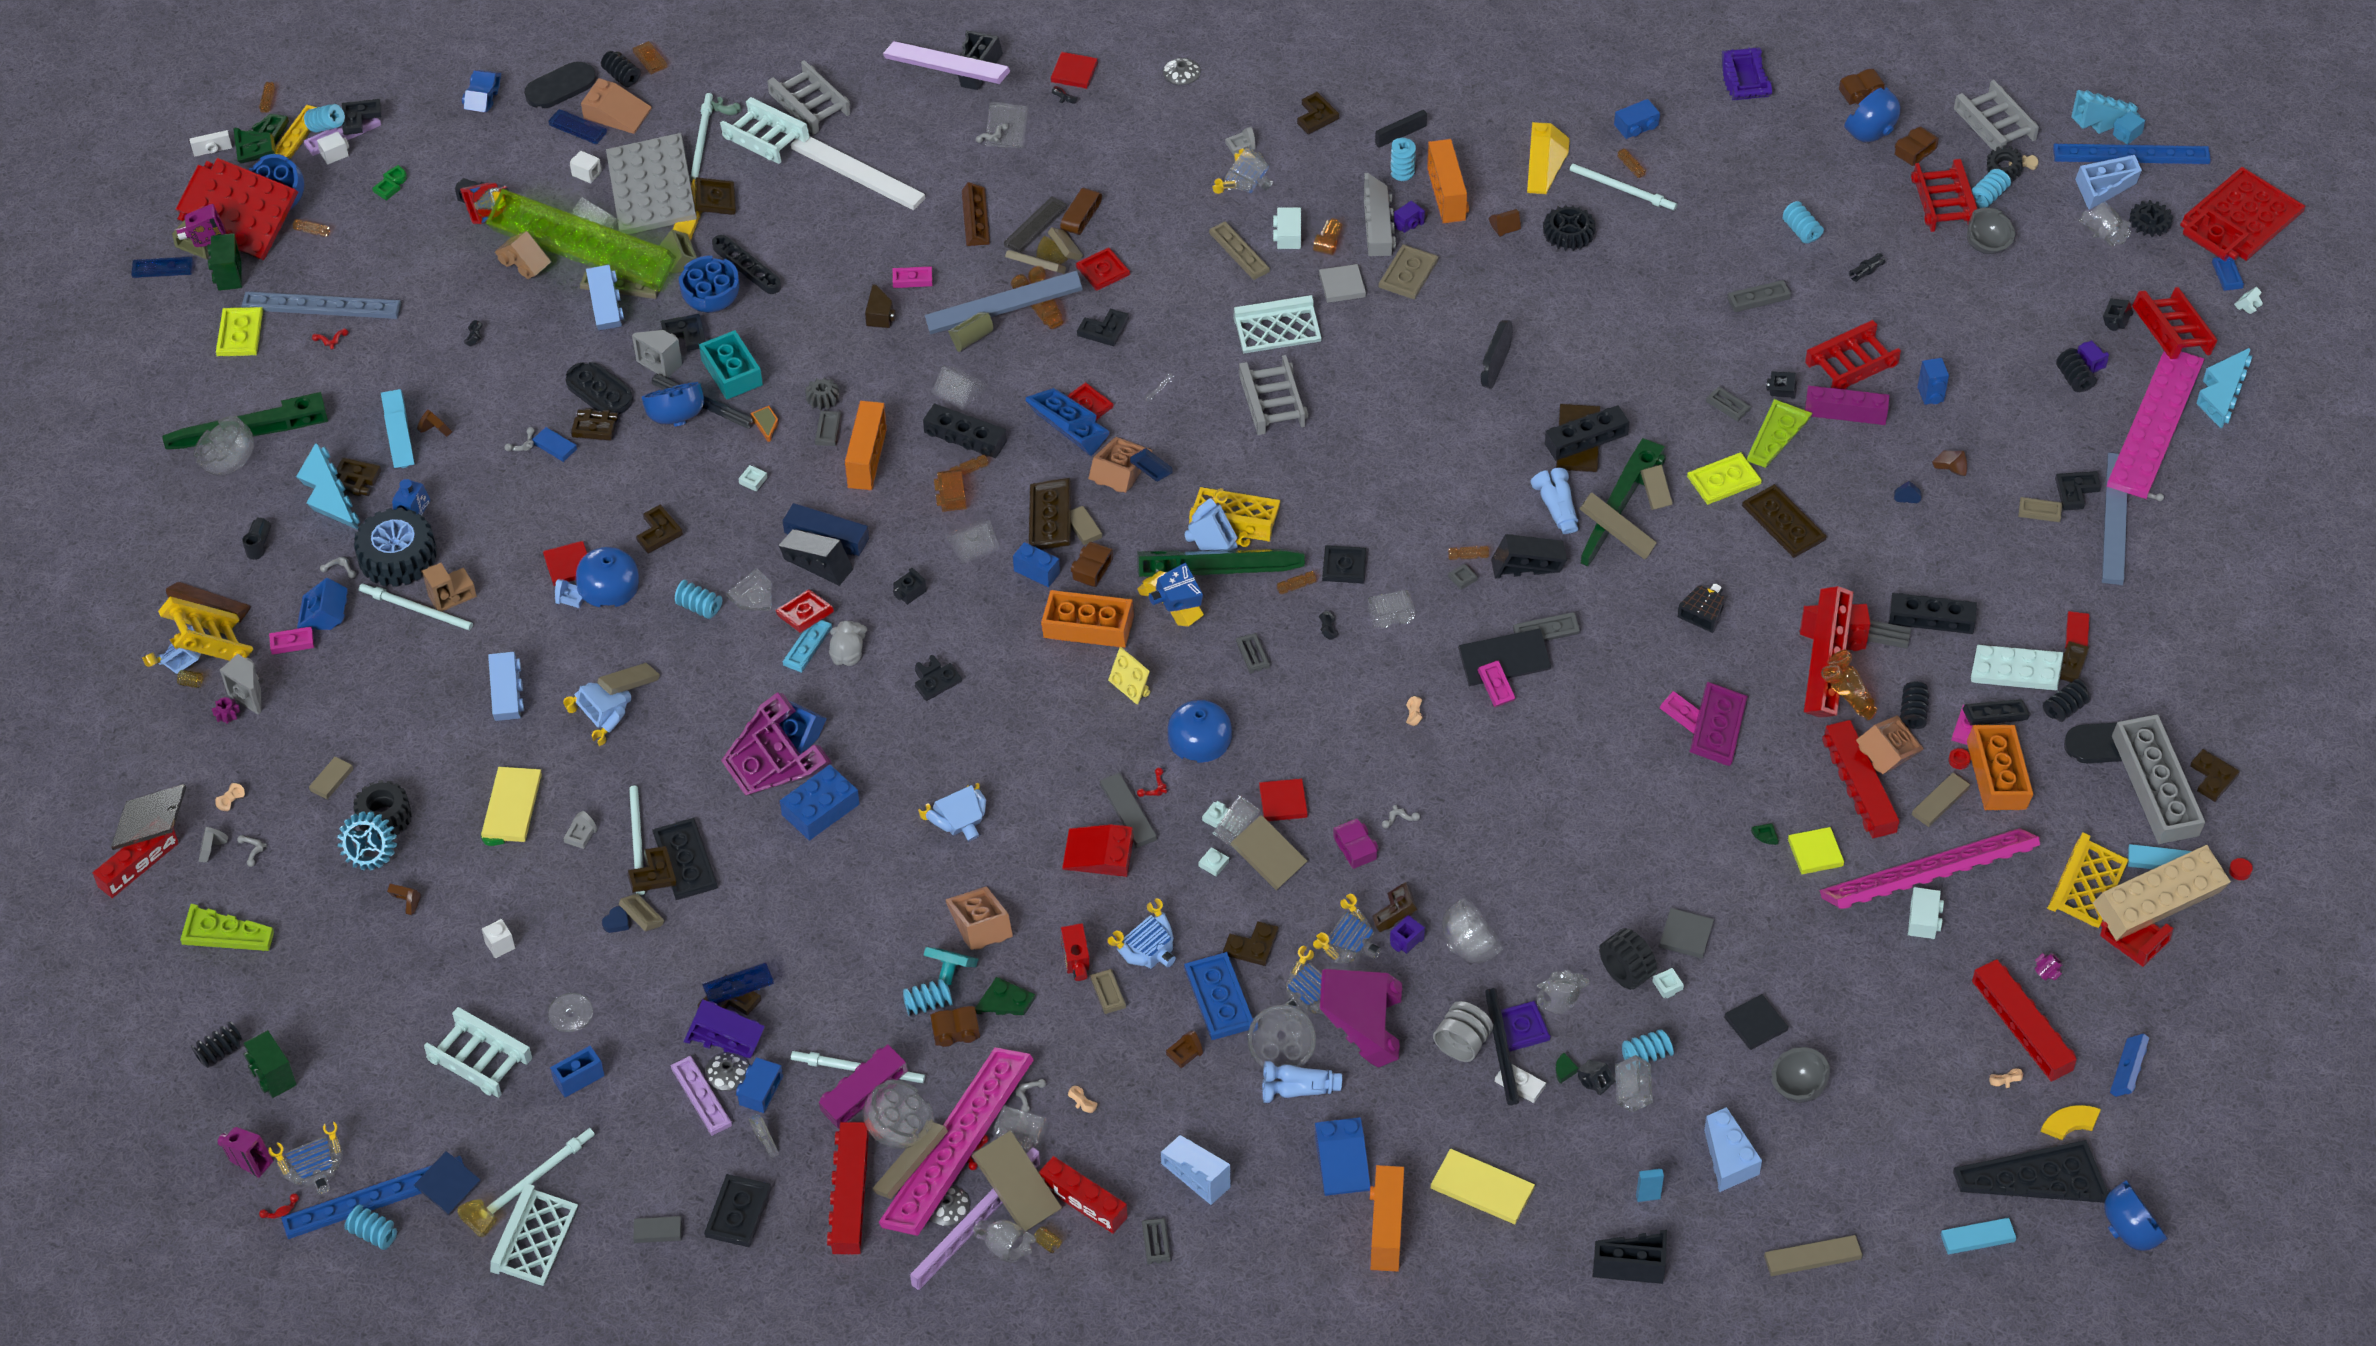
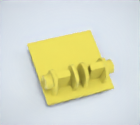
(1129, 676)

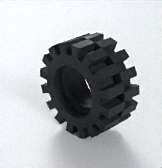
(2006, 155)

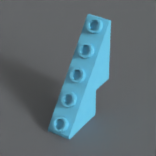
(2099, 110)
(2222, 386)
(397, 428)
(328, 491)

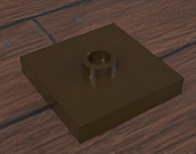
(715, 196)

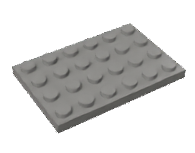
(651, 184)

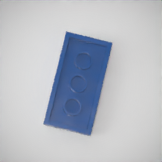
(1219, 995)

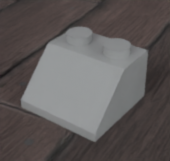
(658, 351)
(242, 682)

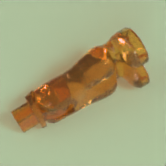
(1048, 310)
(1848, 684)

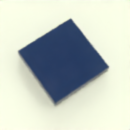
(447, 1183)

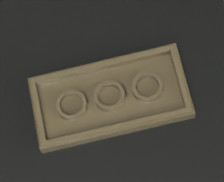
(1016, 1181)

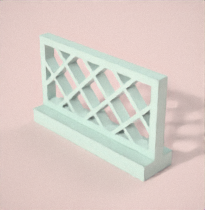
(1274, 312)
(518, 1223)

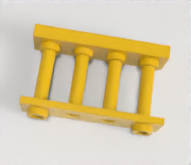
(204, 617)

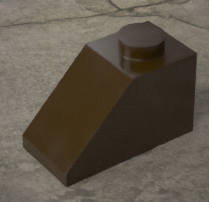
(879, 309)

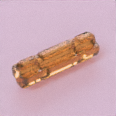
(267, 97)
(1631, 163)
(311, 227)
(972, 465)
(1468, 552)
(1296, 582)

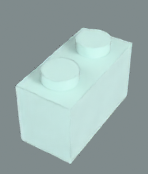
(1288, 228)
(1924, 913)

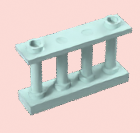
(767, 116)
(481, 1032)

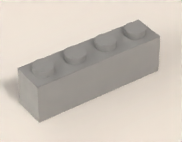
(1378, 217)

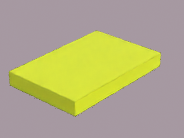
(239, 331)
(1724, 478)

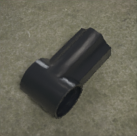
(256, 538)

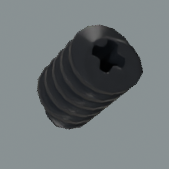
(620, 68)
(2075, 370)
(2067, 701)
(1914, 705)
(217, 1044)

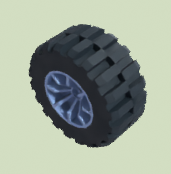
(395, 547)

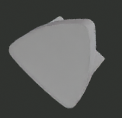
(1241, 140)
(580, 830)
(210, 837)

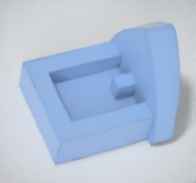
(567, 594)

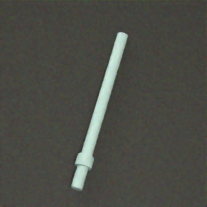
(706, 111)
(1657, 200)
(381, 594)
(636, 829)
(815, 1059)
(572, 1146)

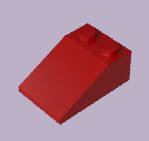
(1858, 625)
(1099, 849)

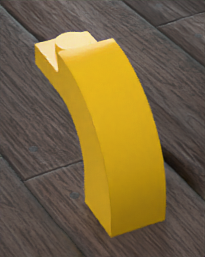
(1182, 617)

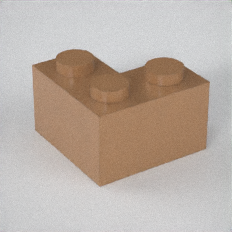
(523, 253)
(448, 589)

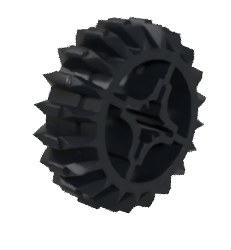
(1569, 231)

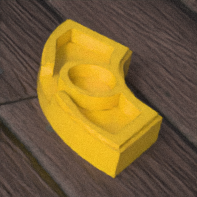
(2070, 1119)

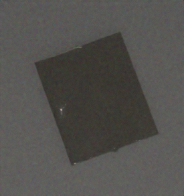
(148, 817)

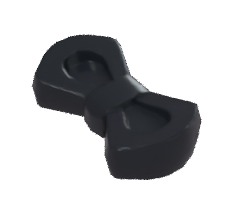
(1064, 96)
(474, 329)
(1327, 628)

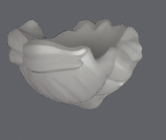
(847, 643)

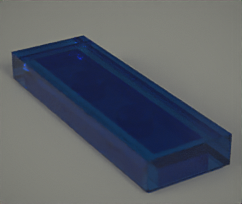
(577, 126)
(161, 267)
(738, 983)

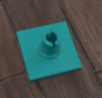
(950, 961)

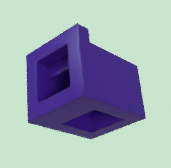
(1408, 217)
(2093, 356)
(1406, 935)

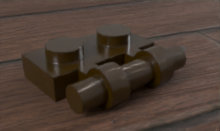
(594, 424)
(358, 472)

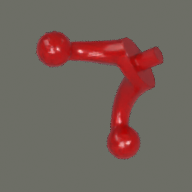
(344, 332)
(1161, 786)
(973, 1165)
(282, 1211)

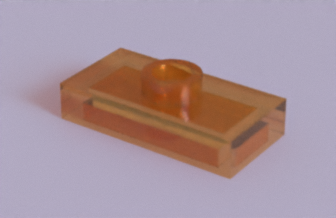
(649, 57)

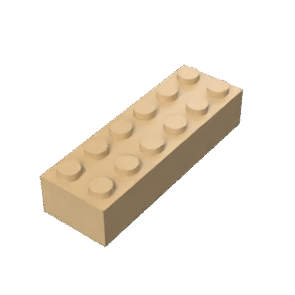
(2161, 892)

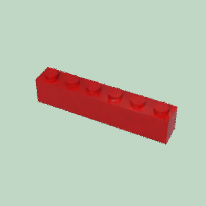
(1829, 638)
(1861, 780)
(2024, 1020)
(849, 1188)

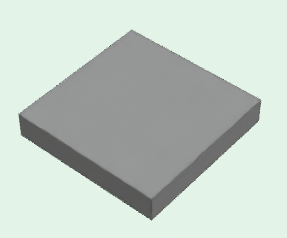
(1342, 283)

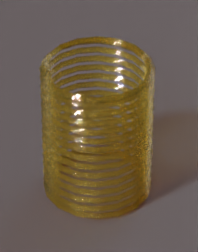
(189, 678)
(1044, 1235)

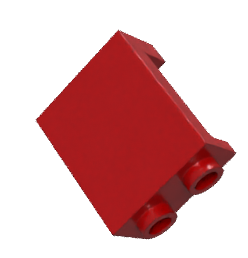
(2142, 944)

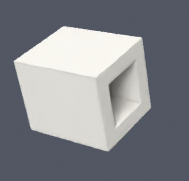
(333, 147)
(585, 167)
(498, 938)

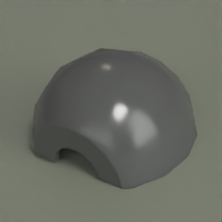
(1989, 231)
(1800, 1074)

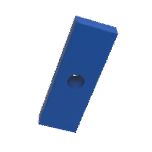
(2129, 1065)

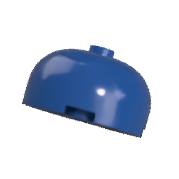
(1874, 116)
(282, 171)
(709, 284)
(674, 403)
(607, 577)
(1199, 731)
(2132, 1219)

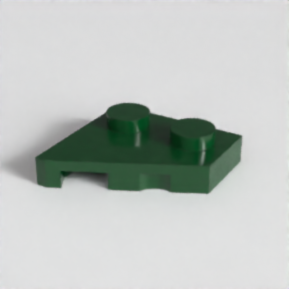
(272, 124)
(253, 145)
(1005, 999)

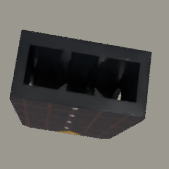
(1703, 607)

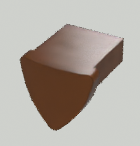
(1505, 222)
(430, 420)
(1951, 460)
(409, 894)
(1185, 1049)

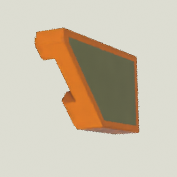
(765, 421)

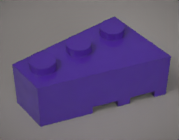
(724, 1029)

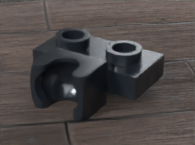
(935, 678)

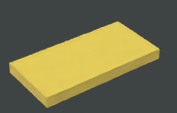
(511, 804)
(1482, 1186)

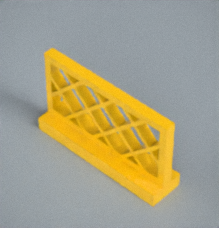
(1253, 524)
(2073, 869)

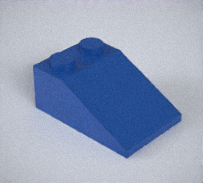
(1342, 1156)

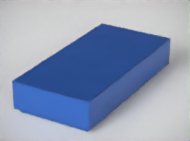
(2227, 274)
(554, 444)

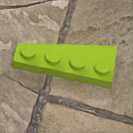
(1777, 430)
(216, 930)

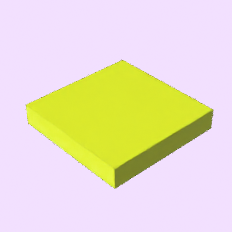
(1815, 850)

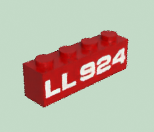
(131, 863)
(1084, 1195)

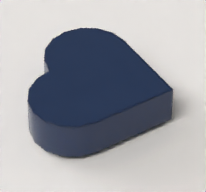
(1907, 493)
(616, 920)

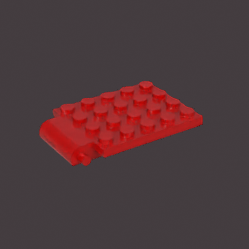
(244, 200)
(2240, 216)

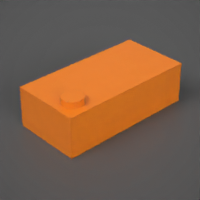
(1447, 181)
(865, 445)
(1087, 618)
(1999, 767)
(1386, 1217)

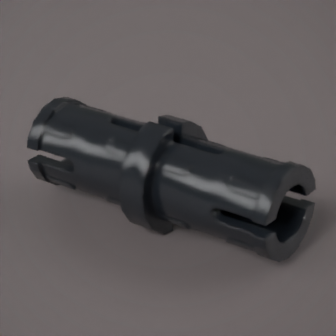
(1867, 267)

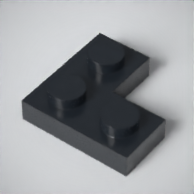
(356, 112)
(687, 327)
(1106, 331)
(2073, 485)

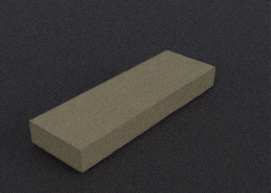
(1035, 261)
(628, 678)
(1940, 799)

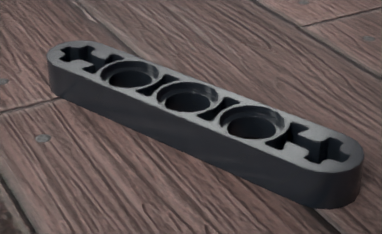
(744, 257)

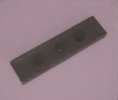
(1035, 225)

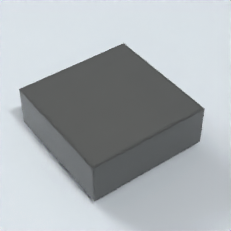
(1463, 576)

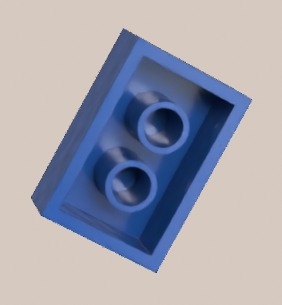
(819, 802)

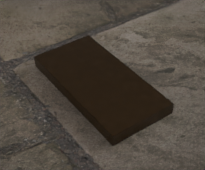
(1585, 460)
(1050, 514)
(1784, 521)

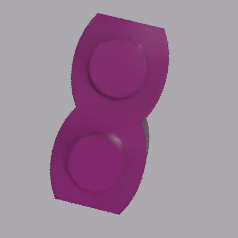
(1355, 843)

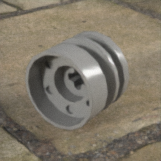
(1463, 1031)

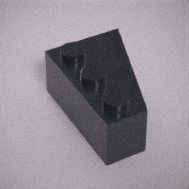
(979, 47)
(1528, 554)
(817, 555)
(1632, 1258)

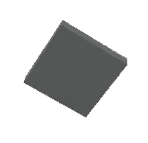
(1686, 933)

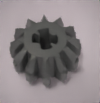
(822, 393)

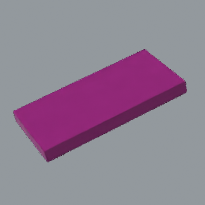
(1718, 724)

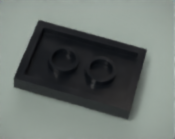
(737, 1210)

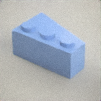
(2107, 179)
(605, 297)
(505, 686)
(1730, 1150)
(1197, 1168)

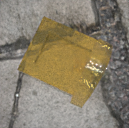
(1049, 251)
(477, 1217)

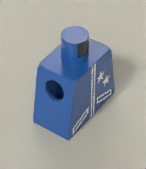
(411, 496)
(1177, 590)

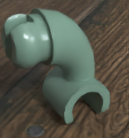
(728, 110)

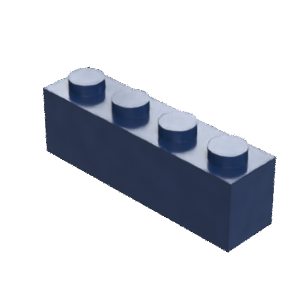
(851, 534)

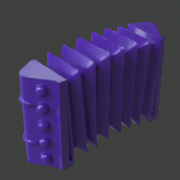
(1745, 74)

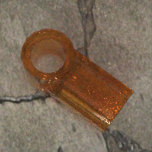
(1327, 240)

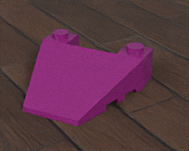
(766, 756)
(1359, 1006)

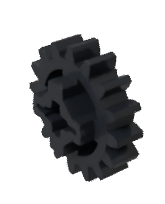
(2151, 218)

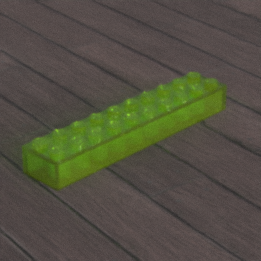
(582, 240)

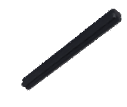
(710, 404)
(1502, 1047)

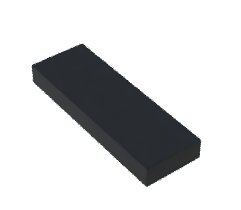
(1401, 128)
(1995, 712)

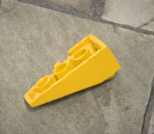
(1547, 154)

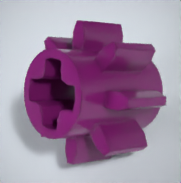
(226, 710)
(2048, 966)

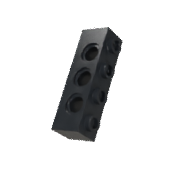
(964, 431)
(1586, 432)
(1932, 613)

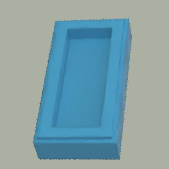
(1649, 1185)

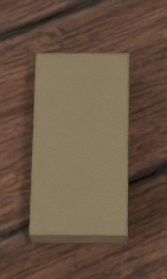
(1065, 243)
(1656, 487)
(2040, 509)
(1084, 526)
(331, 778)
(641, 912)
(1108, 991)

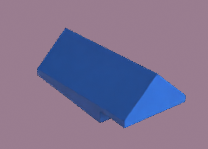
(1069, 419)

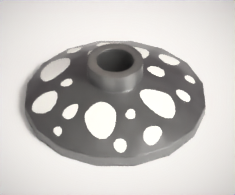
(1181, 71)
(728, 1078)
(954, 1211)

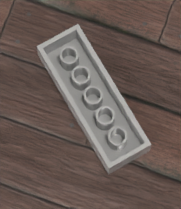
(2158, 779)

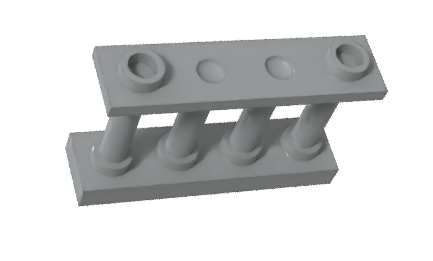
(800, 110)
(1989, 131)
(1257, 405)

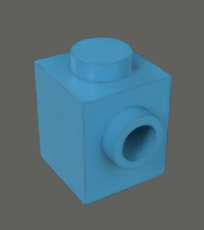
(2128, 127)

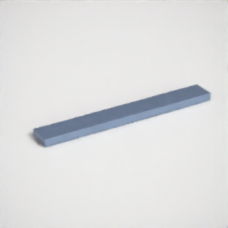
(1005, 301)
(323, 305)
(2114, 530)

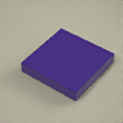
(1524, 1026)

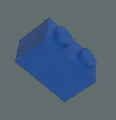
(1637, 118)
(1933, 381)
(1036, 564)
(577, 1071)
(759, 1085)

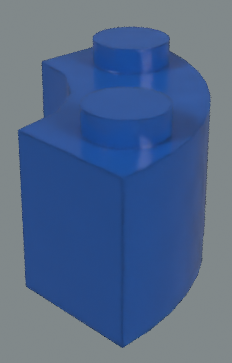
(481, 90)

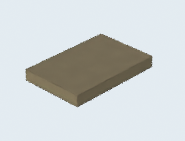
(1408, 271)
(1268, 852)

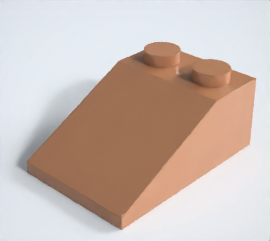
(614, 107)
(1113, 465)
(1889, 744)
(980, 918)

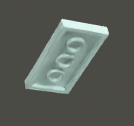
(2017, 667)

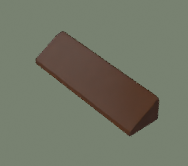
(975, 215)
(202, 597)

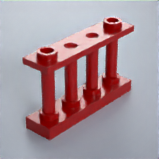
(1960, 186)
(2165, 333)
(1851, 340)

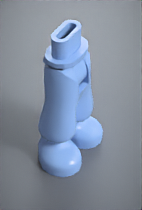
(1557, 498)
(1297, 1081)

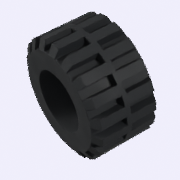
(384, 795)
(1628, 958)

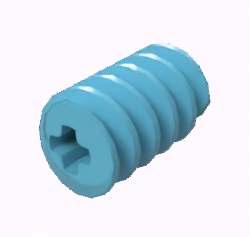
(324, 118)
(1403, 159)
(1990, 187)
(1802, 222)
(697, 600)
(926, 996)
(1648, 1046)
(371, 1227)

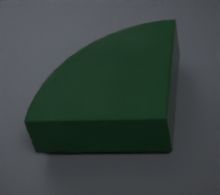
(1765, 833)
(1565, 1068)

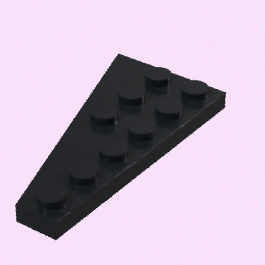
(2048, 1173)

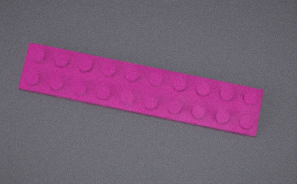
(2155, 424)
(1930, 867)
(965, 1129)

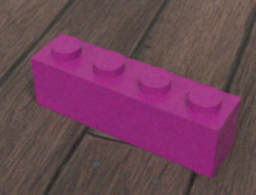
(1847, 405)
(852, 1091)

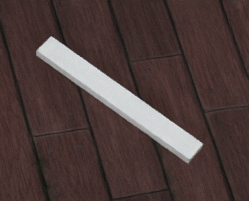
(859, 172)

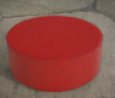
(1959, 758)
(2240, 869)

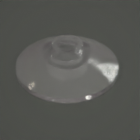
(568, 1005)

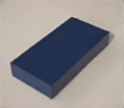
(1151, 464)

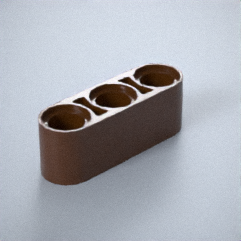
(1081, 211)

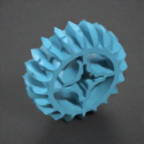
(349, 835)

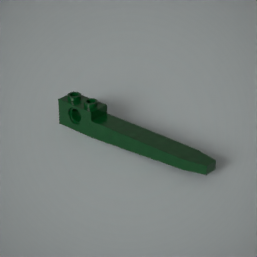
(293, 414)
(1646, 455)
(1219, 561)

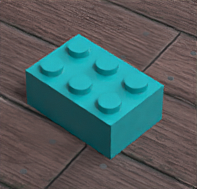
(730, 364)

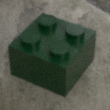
(225, 262)
(269, 1064)

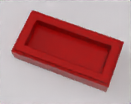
(2077, 628)

